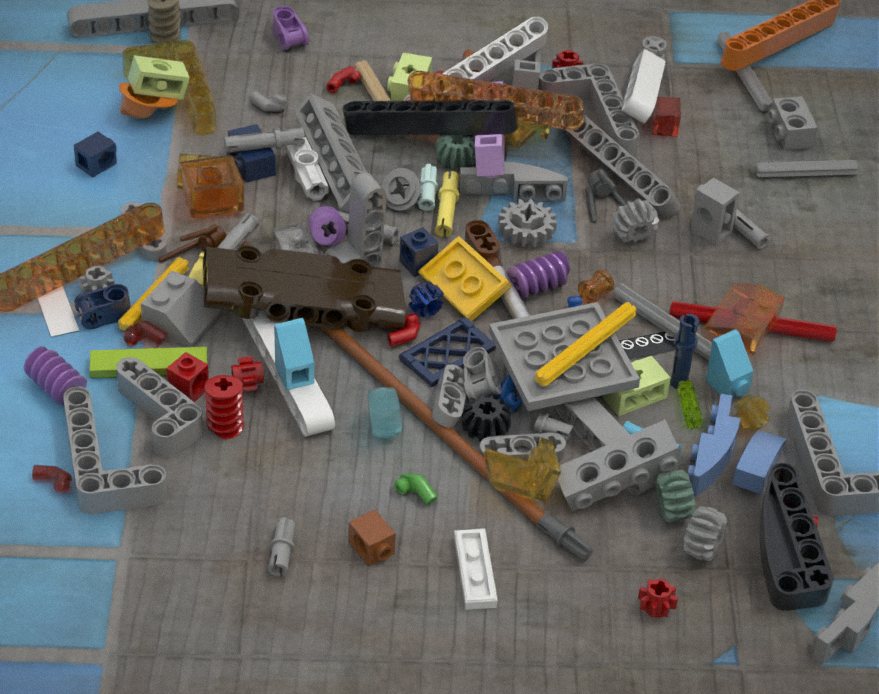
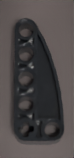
(785, 549)

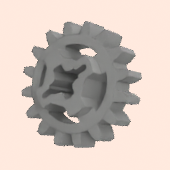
(527, 222)

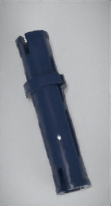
(685, 344)

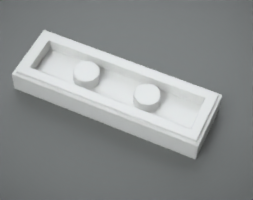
(475, 569)

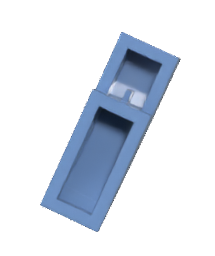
(757, 460)

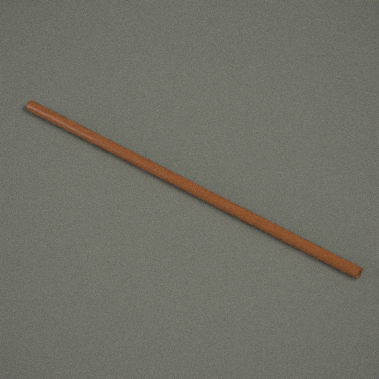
(424, 413)

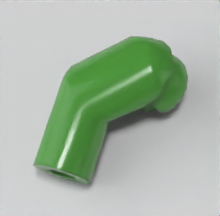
(416, 484)

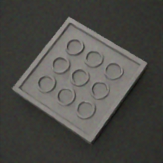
(536, 339)

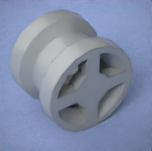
(655, 45)

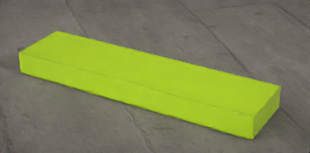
(104, 362)

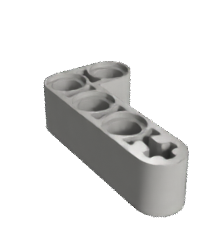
(365, 223)
(175, 415)

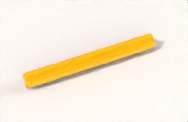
(585, 344)

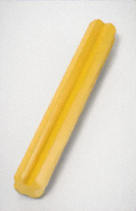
(134, 314)

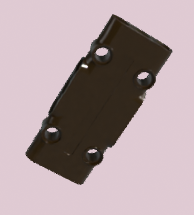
(303, 286)

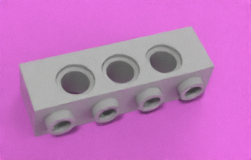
(624, 452)

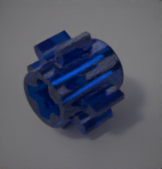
(426, 299)

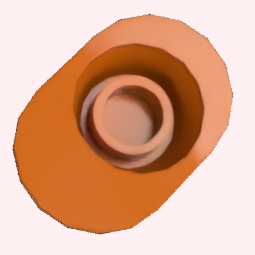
(141, 105)

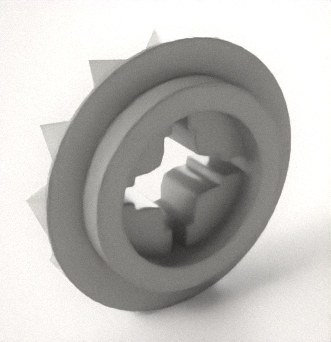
(391, 185)

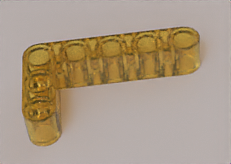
(198, 94)

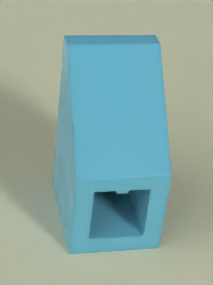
(293, 354)

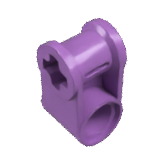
(289, 28)

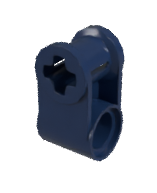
(106, 305)

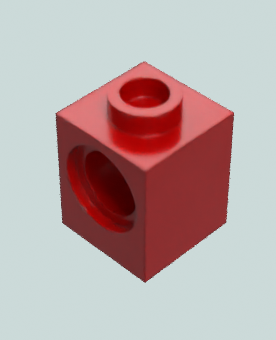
(188, 376)

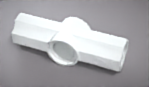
(307, 170)

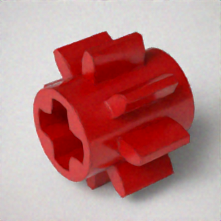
(566, 59)
(248, 372)
(657, 598)

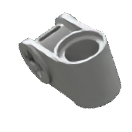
(480, 374)

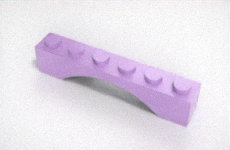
(489, 154)

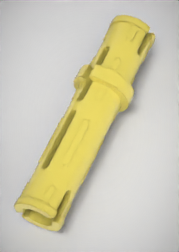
(448, 197)

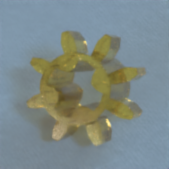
(752, 412)

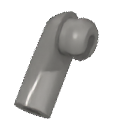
(268, 105)

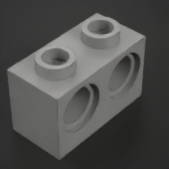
(792, 123)

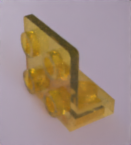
(529, 478)

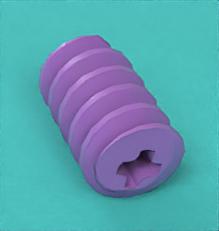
(331, 235)
(540, 274)
(52, 373)

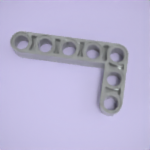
(598, 86)
(831, 488)
(110, 489)

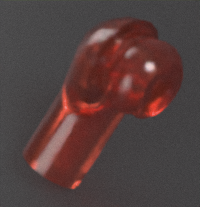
(144, 330)
(53, 473)

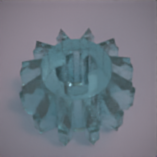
(384, 412)

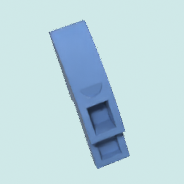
(714, 447)

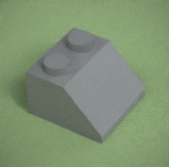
(179, 309)

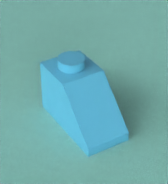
(729, 366)

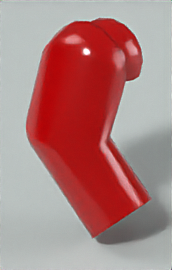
(339, 77)
(407, 334)

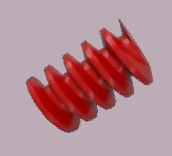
(224, 406)

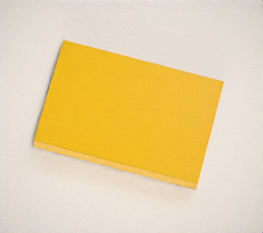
(465, 278)

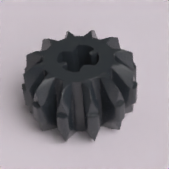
(486, 417)

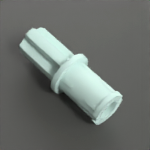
(429, 188)

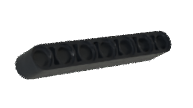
(430, 117)

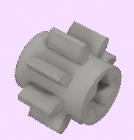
(95, 279)

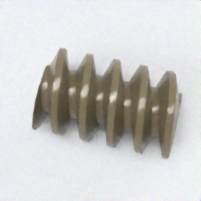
(164, 20)

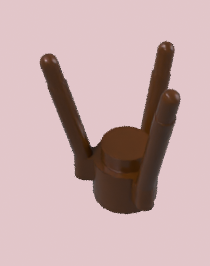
(208, 237)

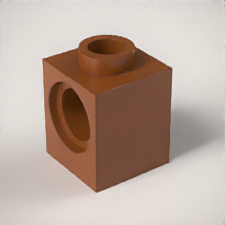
(371, 537)

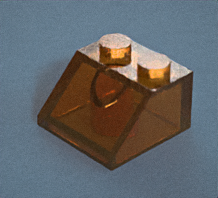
(212, 186)
(749, 310)

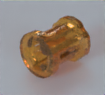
(595, 286)

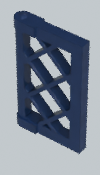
(420, 366)

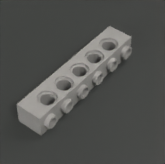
(332, 144)

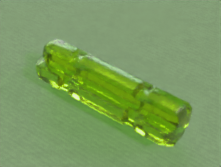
(690, 404)

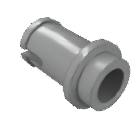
(546, 424)

